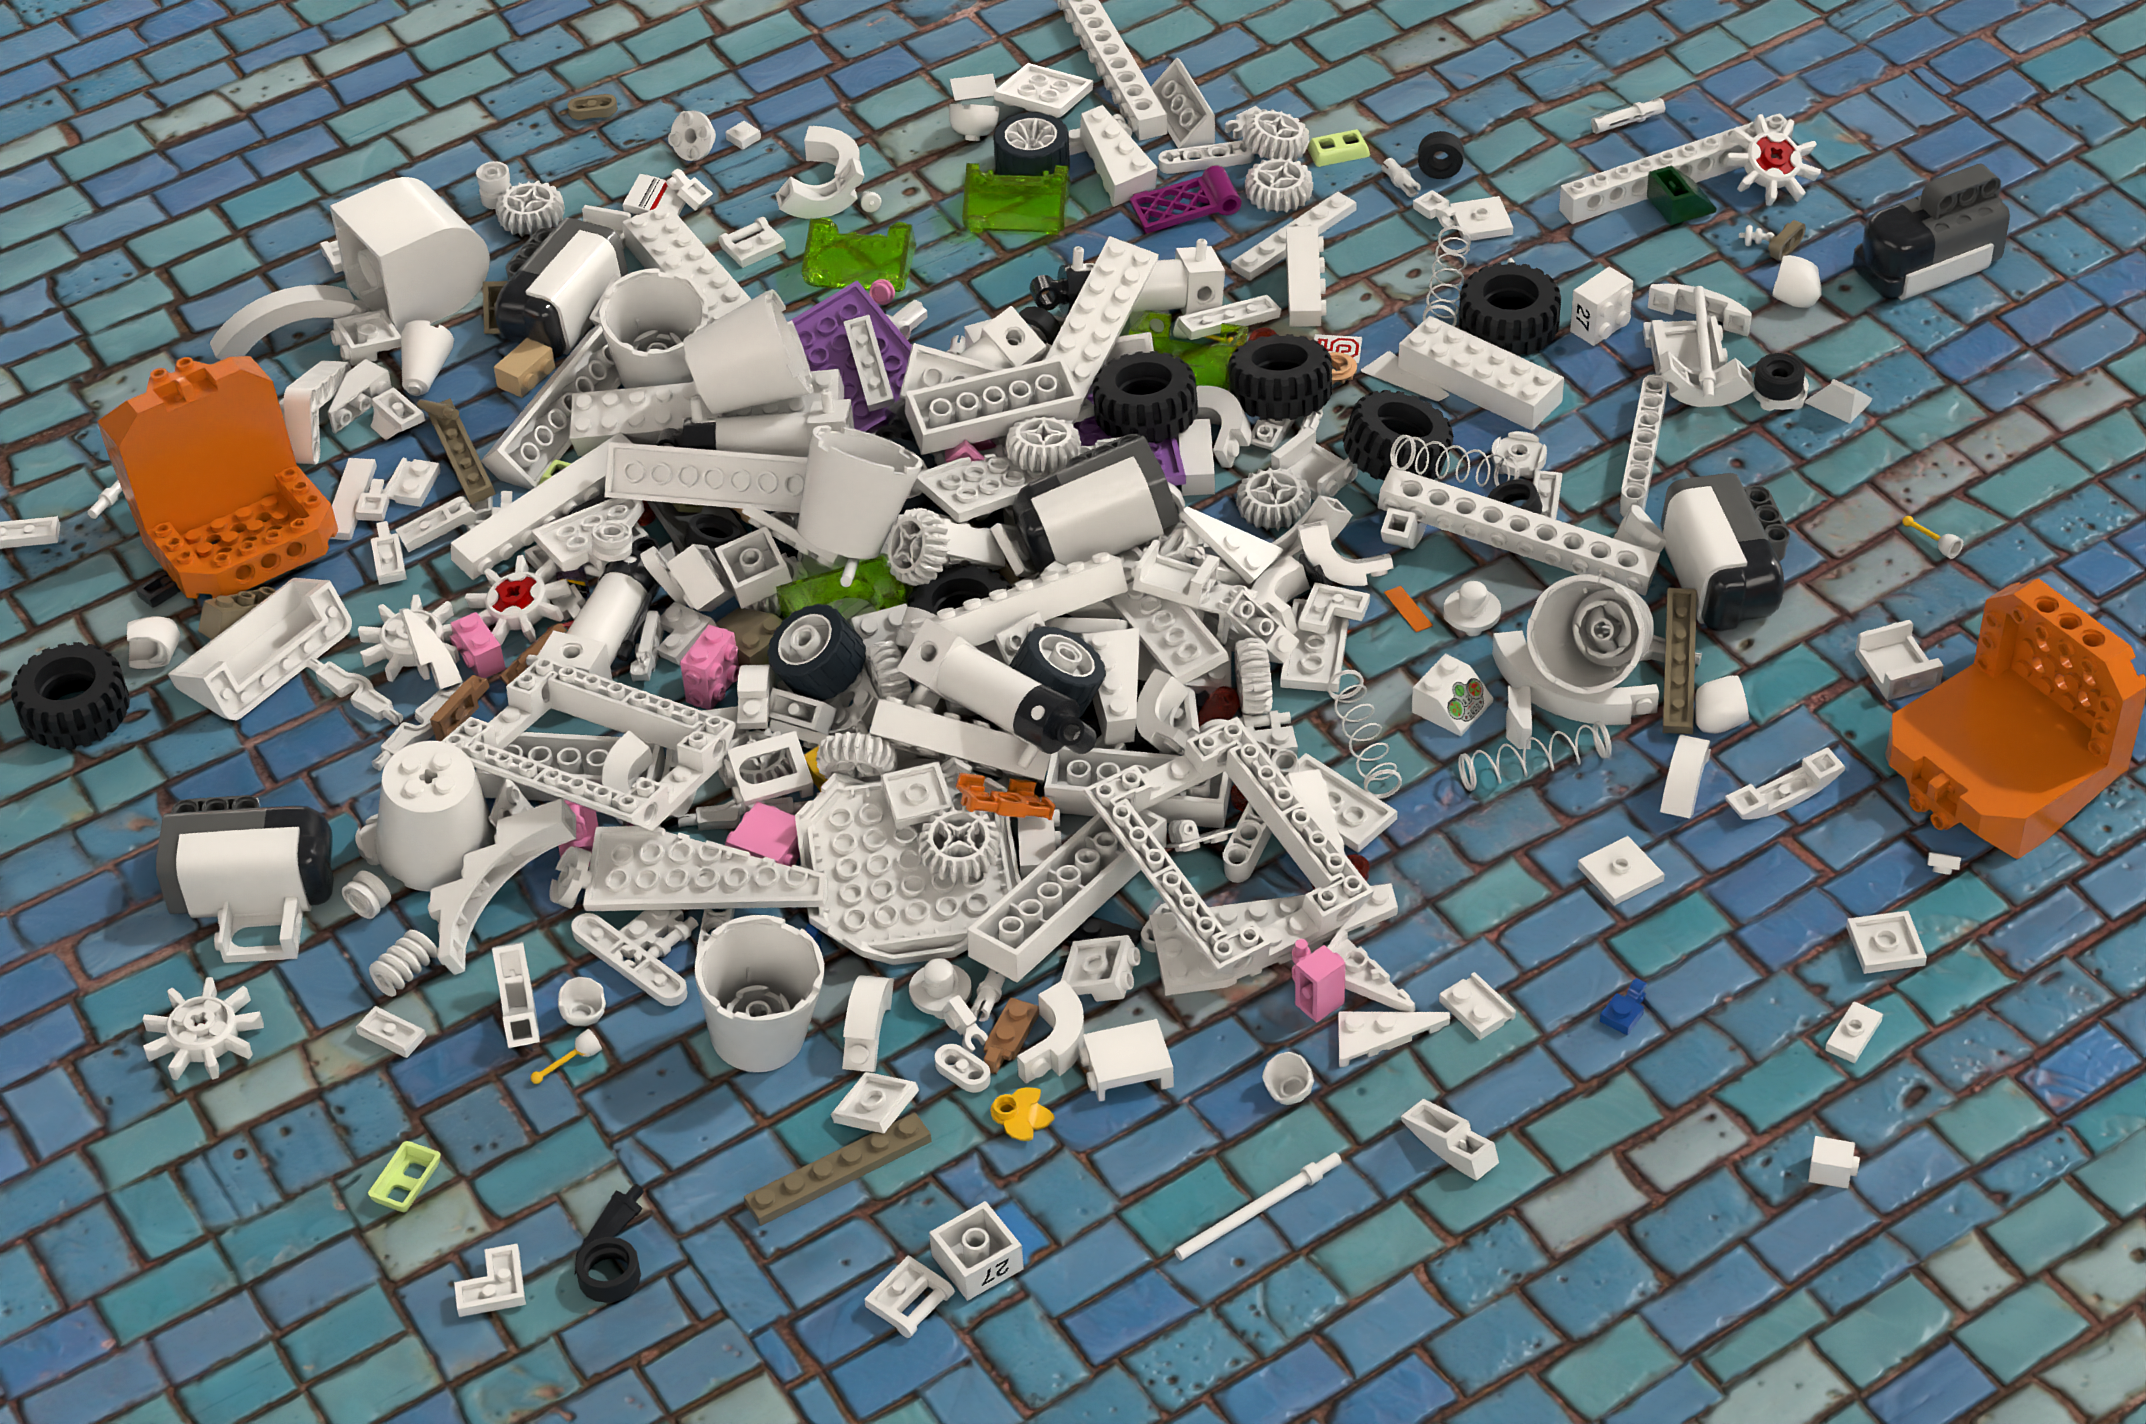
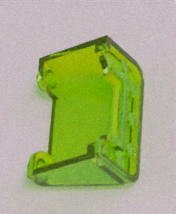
(1015, 201)

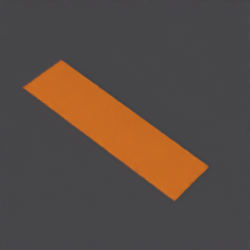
(1408, 609)

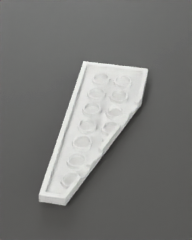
(979, 487)
(672, 872)
(1188, 970)

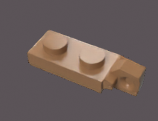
(519, 664)
(458, 707)
(1009, 1033)

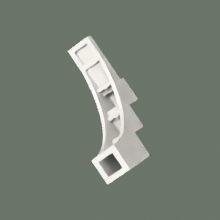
(484, 872)

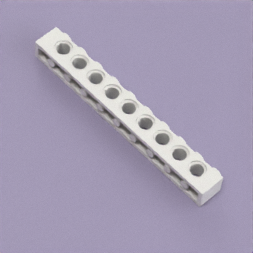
(1116, 67)
(1629, 182)
(1518, 530)

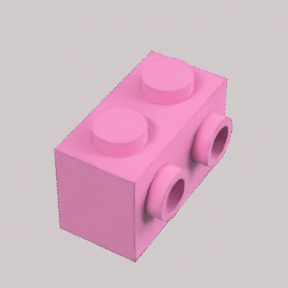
(477, 645)

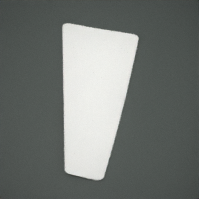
(1387, 370)

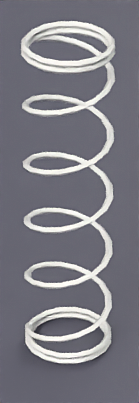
(1448, 252)
(1394, 460)
(1597, 741)
(1372, 777)

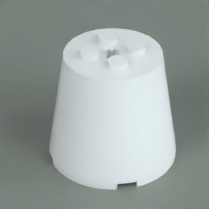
(646, 326)
(748, 357)
(853, 491)
(1569, 638)
(430, 815)
(758, 990)

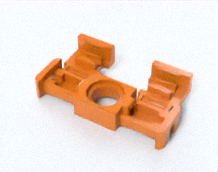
(1016, 802)

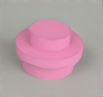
(882, 291)

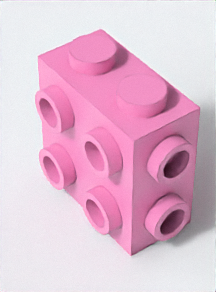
(710, 667)
(767, 833)

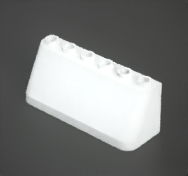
(264, 648)

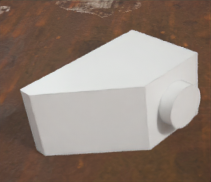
(801, 711)

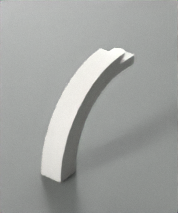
(278, 309)
(1322, 509)
(1609, 706)

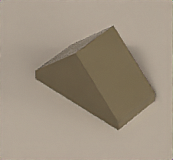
(490, 293)

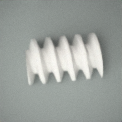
(400, 960)

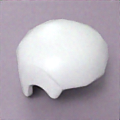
(581, 1001)
(1288, 1078)

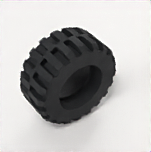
(1516, 287)
(1281, 377)
(1145, 396)
(1383, 418)
(955, 587)
(76, 719)

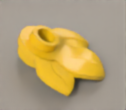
(1023, 1113)

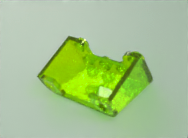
(841, 259)
(1206, 361)

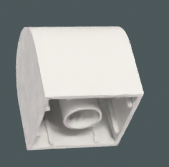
(408, 252)

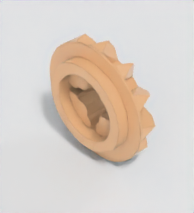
(1345, 364)

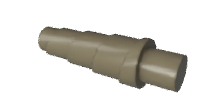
(439, 409)

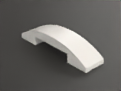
(1670, 297)
(1789, 790)

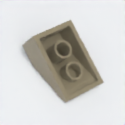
(752, 634)

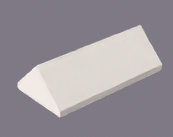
(1188, 114)

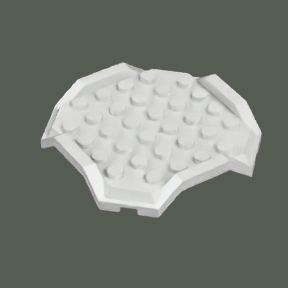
(878, 888)

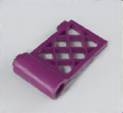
(1214, 190)

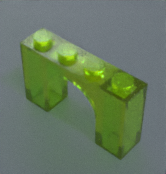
(870, 583)

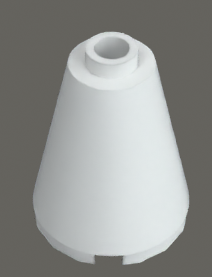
(423, 354)

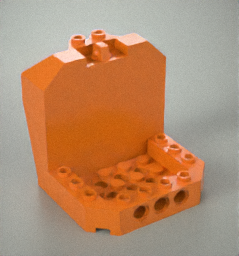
(210, 461)
(2014, 735)

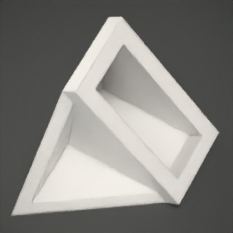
(1840, 401)

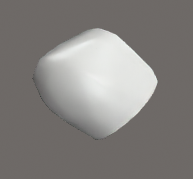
(1797, 282)
(151, 642)
(1720, 705)

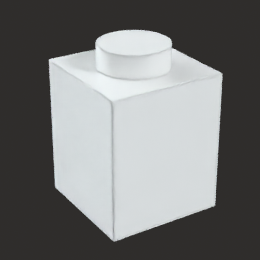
(1833, 1162)

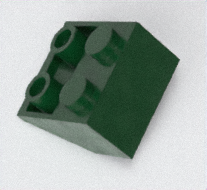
(1677, 196)

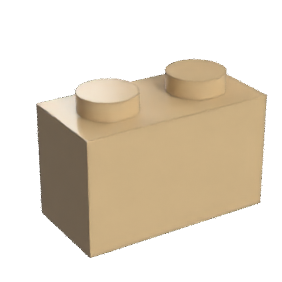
(524, 367)

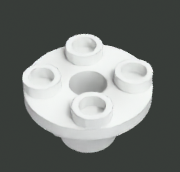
(692, 135)
(1472, 608)
(937, 984)

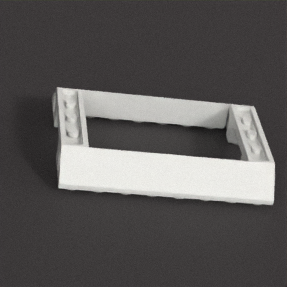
(546, 684)
(1233, 749)

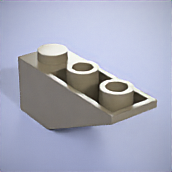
(226, 610)

